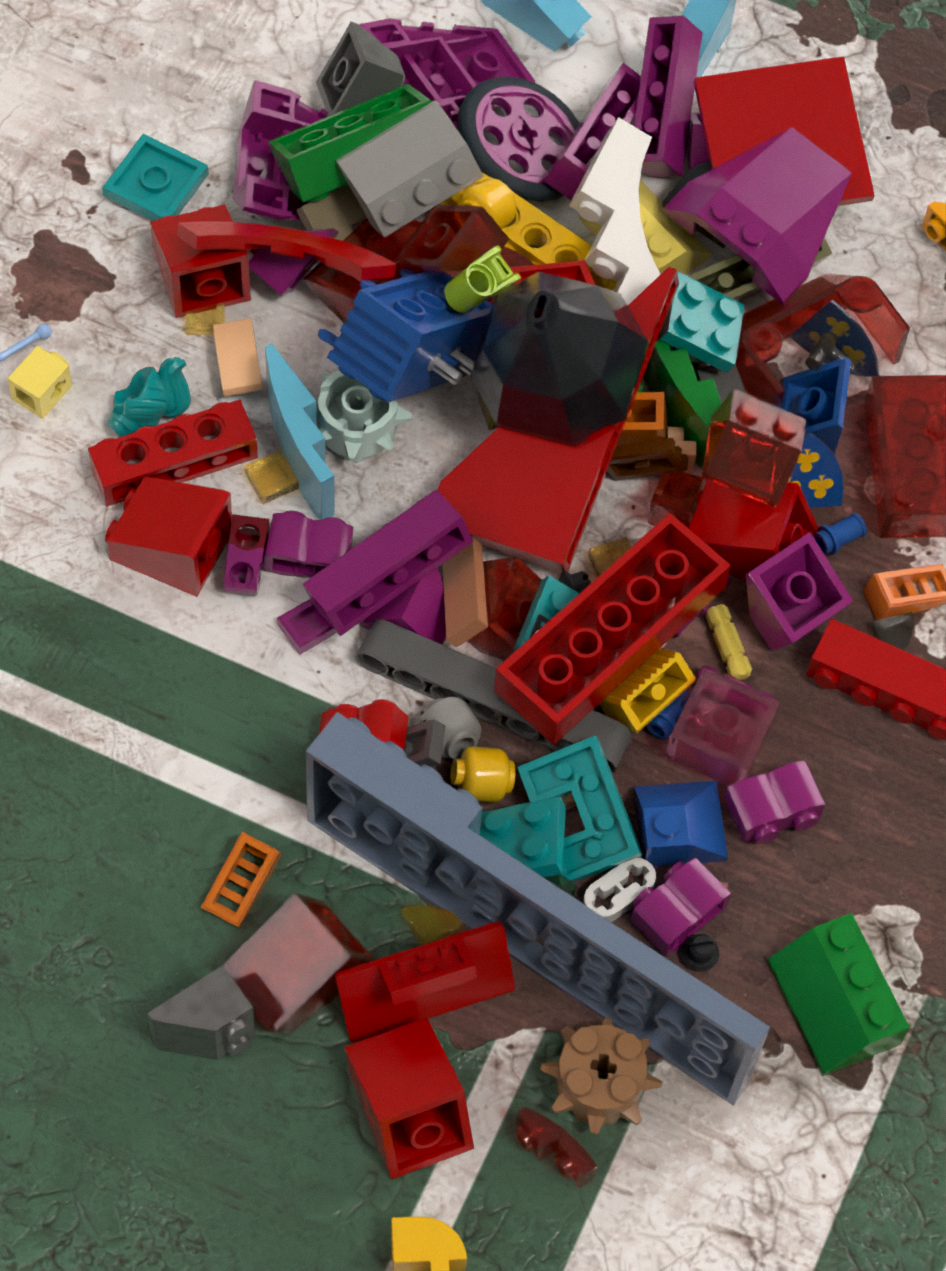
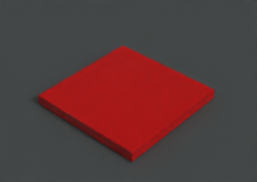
(810, 96)

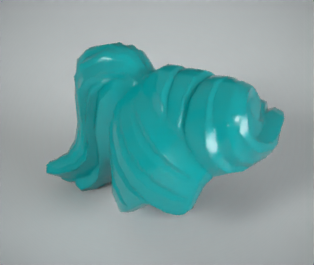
(150, 397)

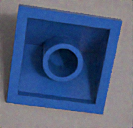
(819, 399)

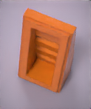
(885, 597)
(244, 844)

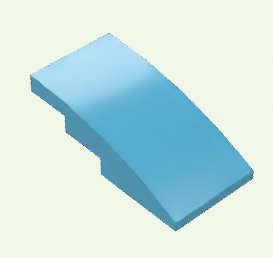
(297, 432)

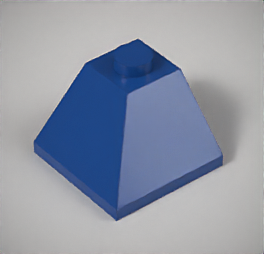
(680, 823)

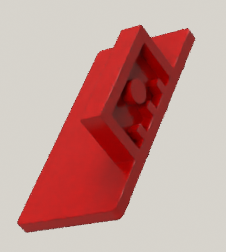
(425, 981)

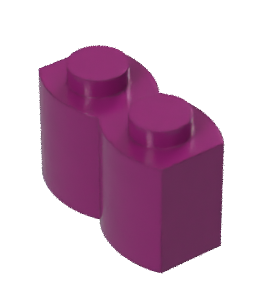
(305, 545)
(775, 802)
(679, 906)

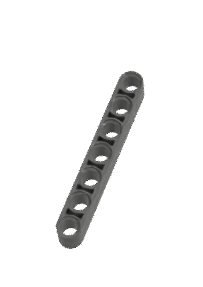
(448, 673)

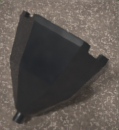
(562, 370)

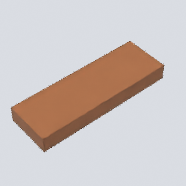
(465, 594)

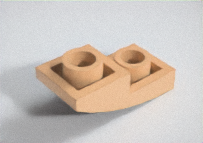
(237, 357)

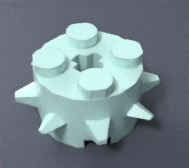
(355, 420)

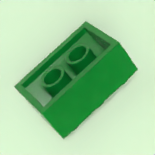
(838, 995)

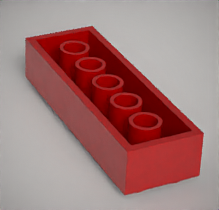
(611, 628)

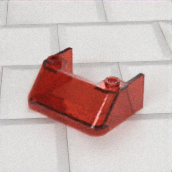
(772, 323)

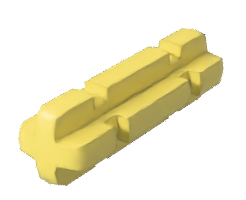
(728, 642)

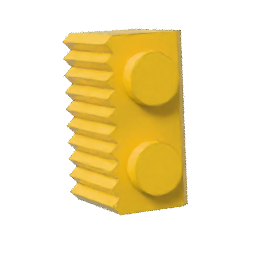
(649, 690)

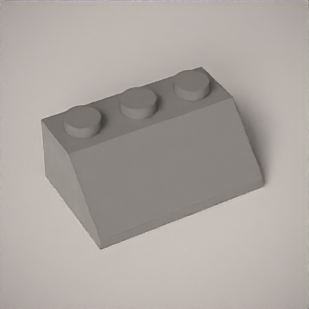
(409, 168)

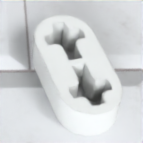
(614, 882)

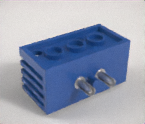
(407, 336)

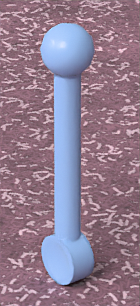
(42, 332)

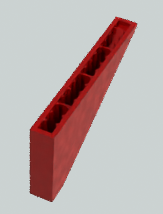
(537, 493)

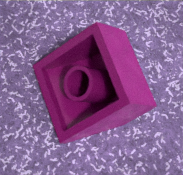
(794, 593)

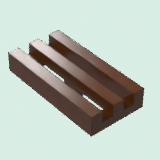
(647, 459)

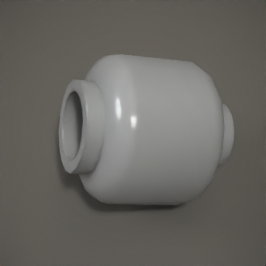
(460, 723)

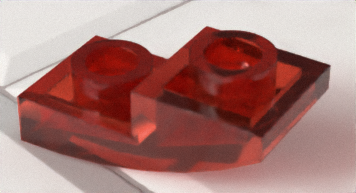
(545, 1137)

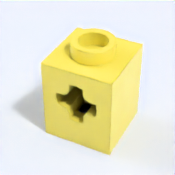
(40, 381)

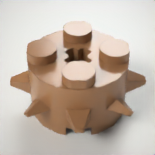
(577, 1080)

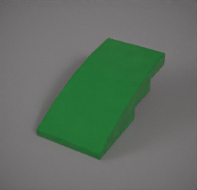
(687, 400)

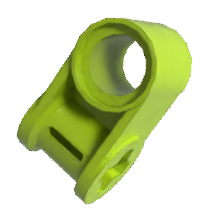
(480, 281)

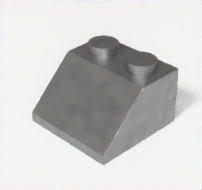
(204, 1019)

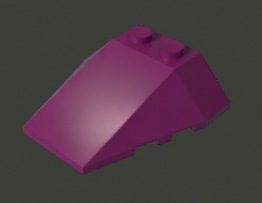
(448, 62)
(258, 178)
(768, 208)

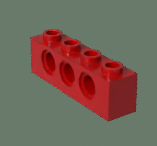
(195, 458)

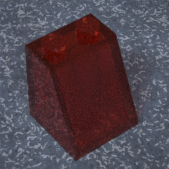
(293, 962)

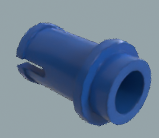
(840, 533)
(665, 722)

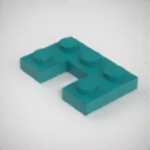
(587, 776)

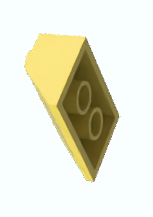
(665, 238)

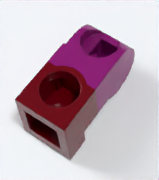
(246, 554)

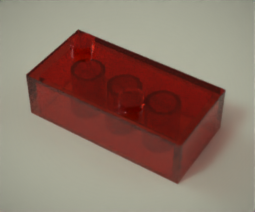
(908, 454)

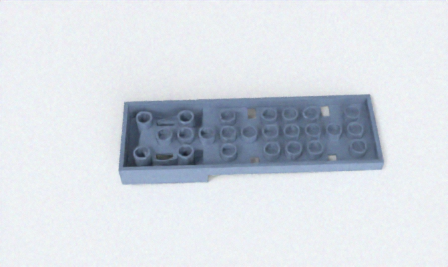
(431, 844)

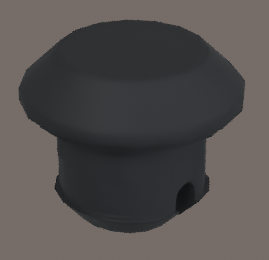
(575, 581)
(700, 952)

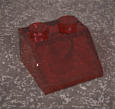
(451, 239)
(753, 447)
(509, 595)

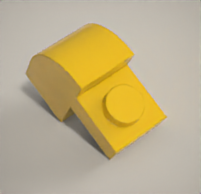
(426, 1245)

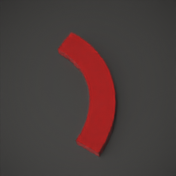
(334, 253)

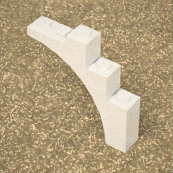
(612, 199)

